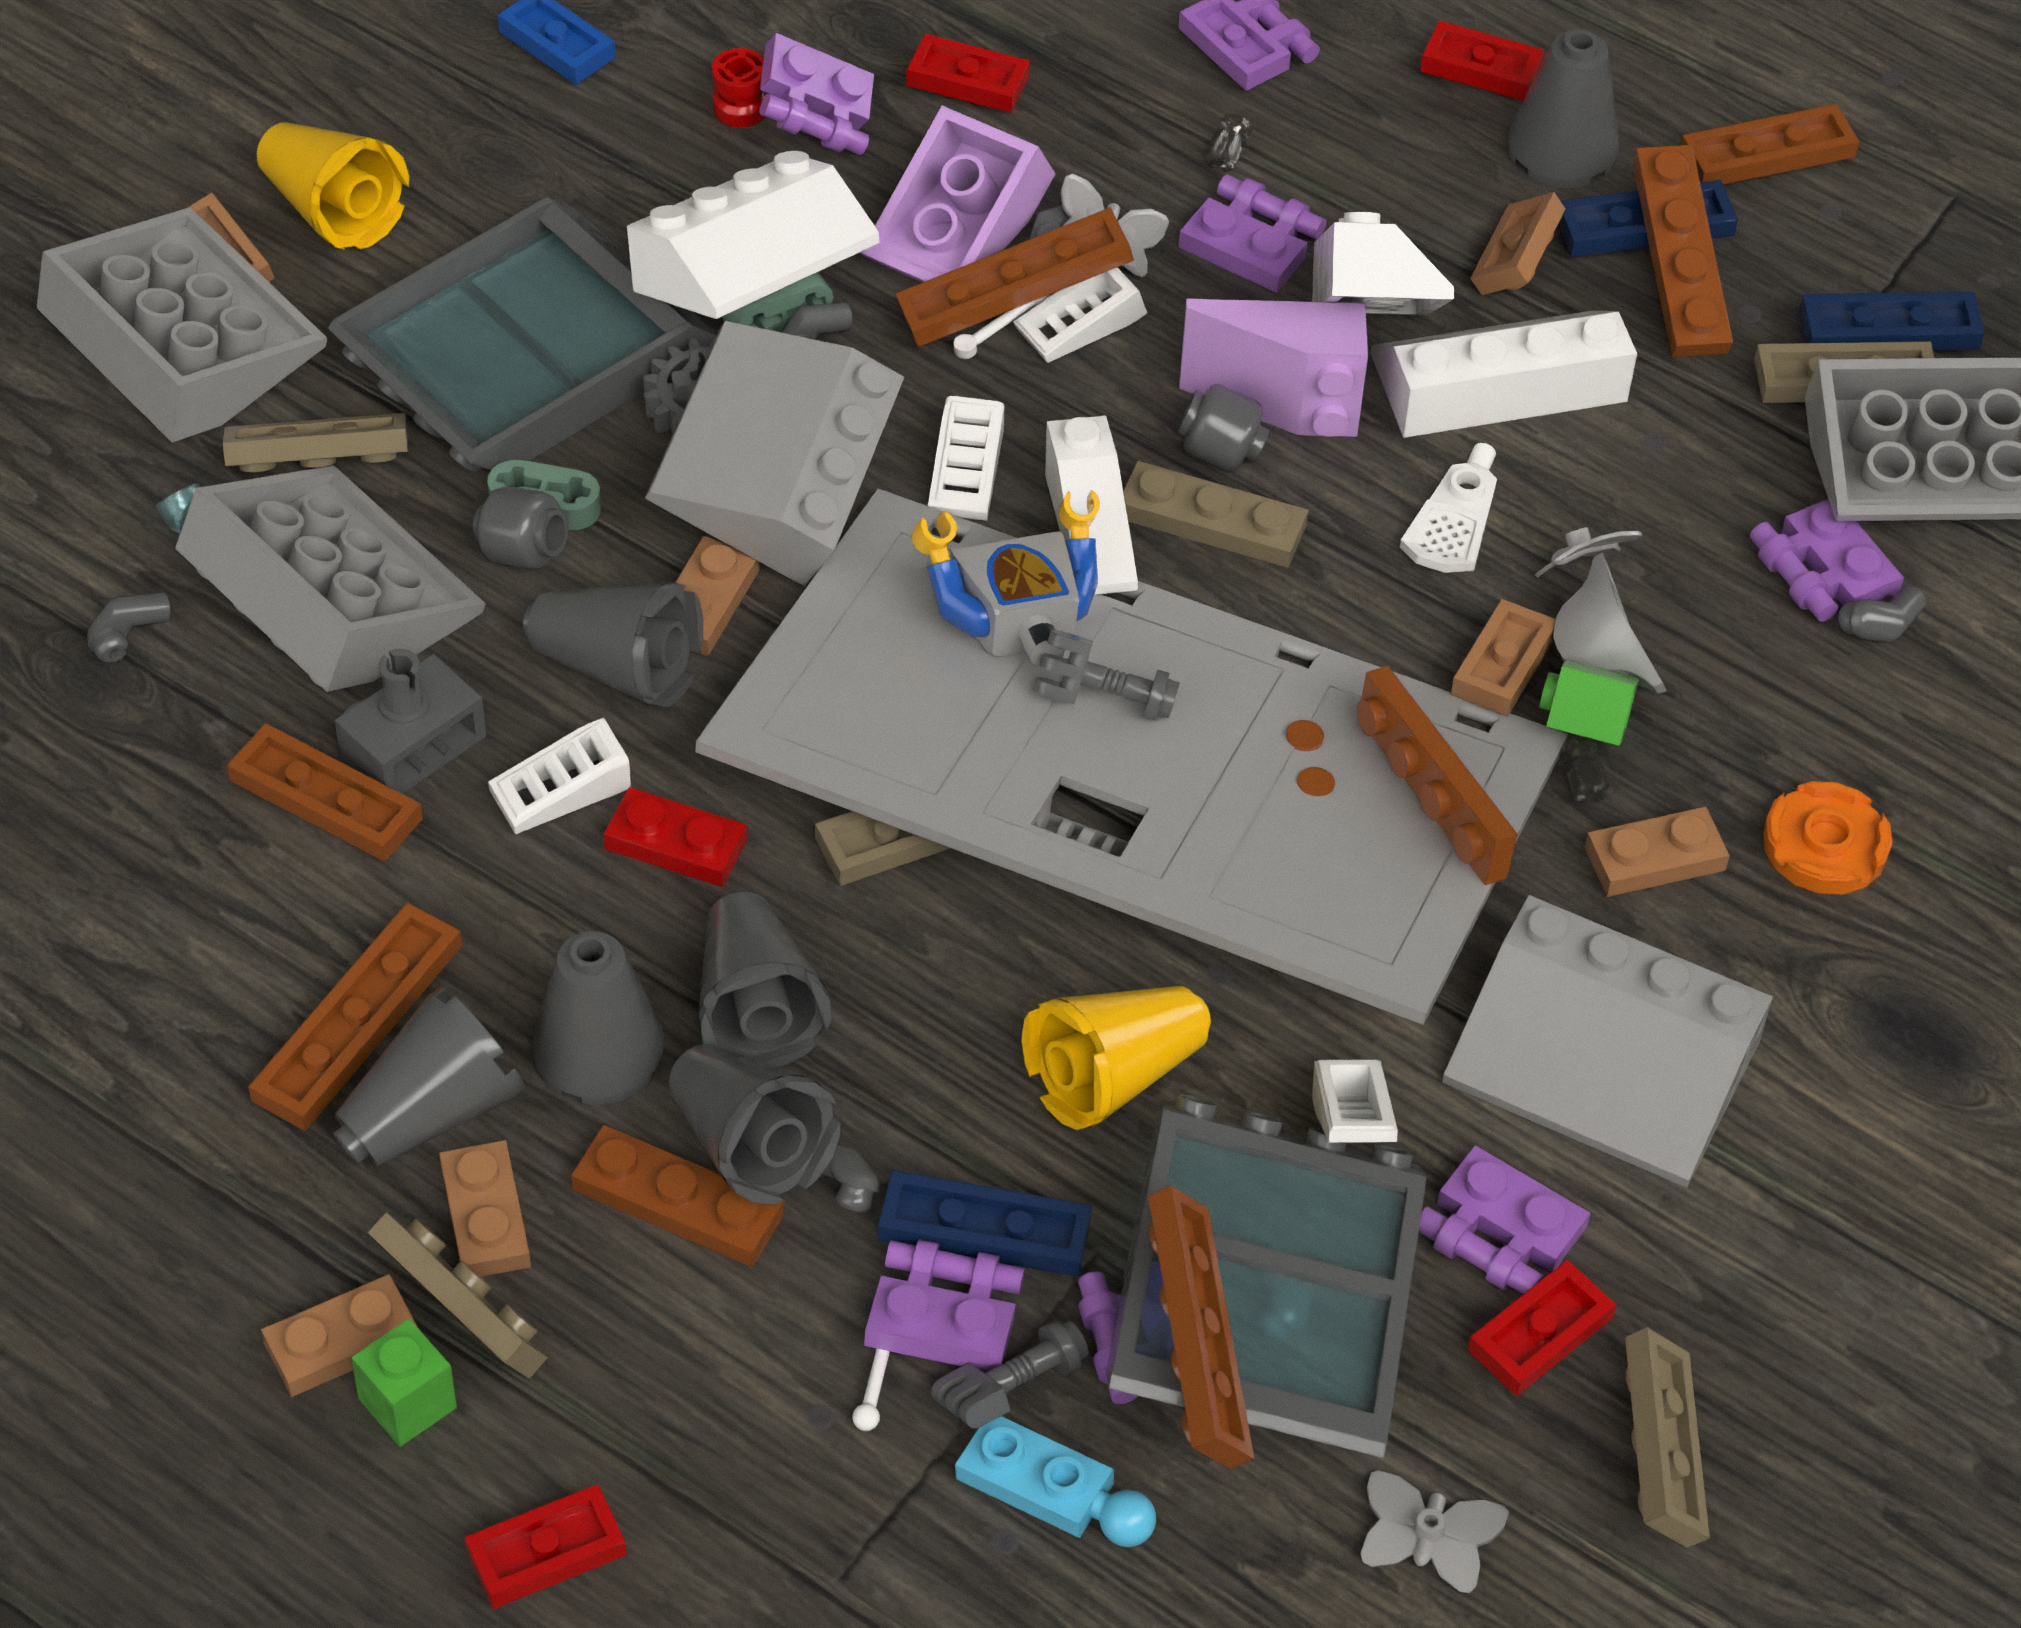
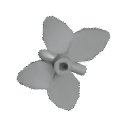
(1141, 227)
(1581, 545)
(1426, 1533)

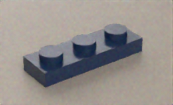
(1618, 223)
(1941, 318)
(985, 1219)

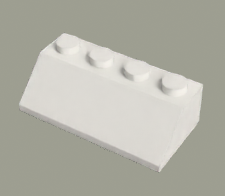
(748, 236)
(1377, 267)
(1506, 371)

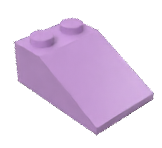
(959, 198)
(1288, 355)

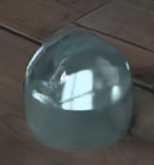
(175, 507)

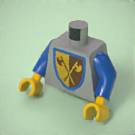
(1015, 587)

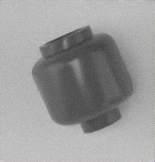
(1222, 428)
(520, 528)

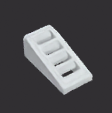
(1107, 317)
(972, 424)
(573, 751)
(1353, 1101)

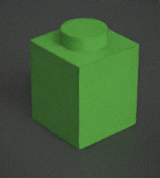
(1589, 701)
(404, 1382)

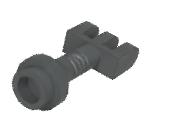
(1077, 671)
(982, 1396)

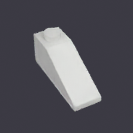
(1082, 460)

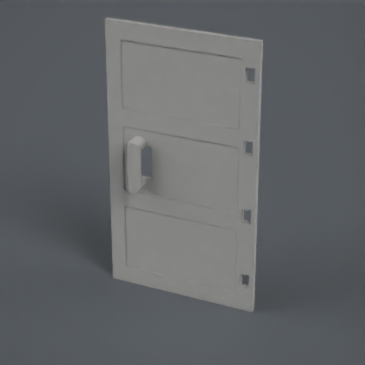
(926, 731)

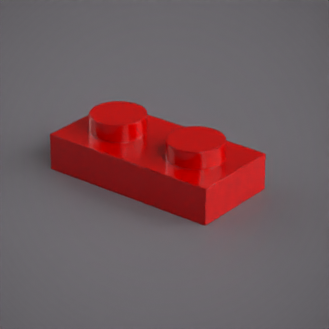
(1481, 60)
(968, 73)
(675, 837)
(1541, 1327)
(545, 1546)

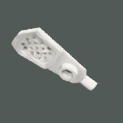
(1453, 520)

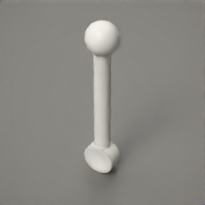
(966, 345)
(866, 1415)

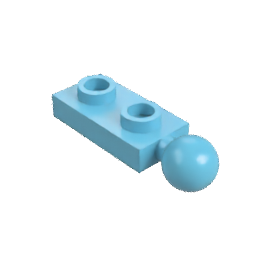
(1053, 1483)

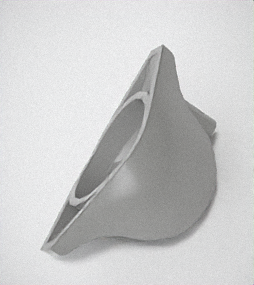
(1597, 631)

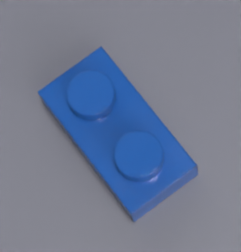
(557, 37)

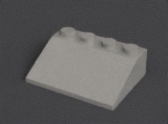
(175, 320)
(1918, 437)
(776, 445)
(323, 572)
(1608, 1040)

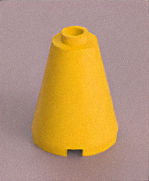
(336, 181)
(1109, 1047)

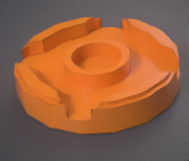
(1827, 838)

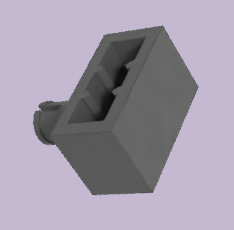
(412, 723)

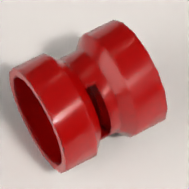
(737, 87)

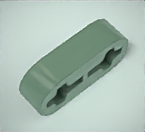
(777, 308)
(556, 481)

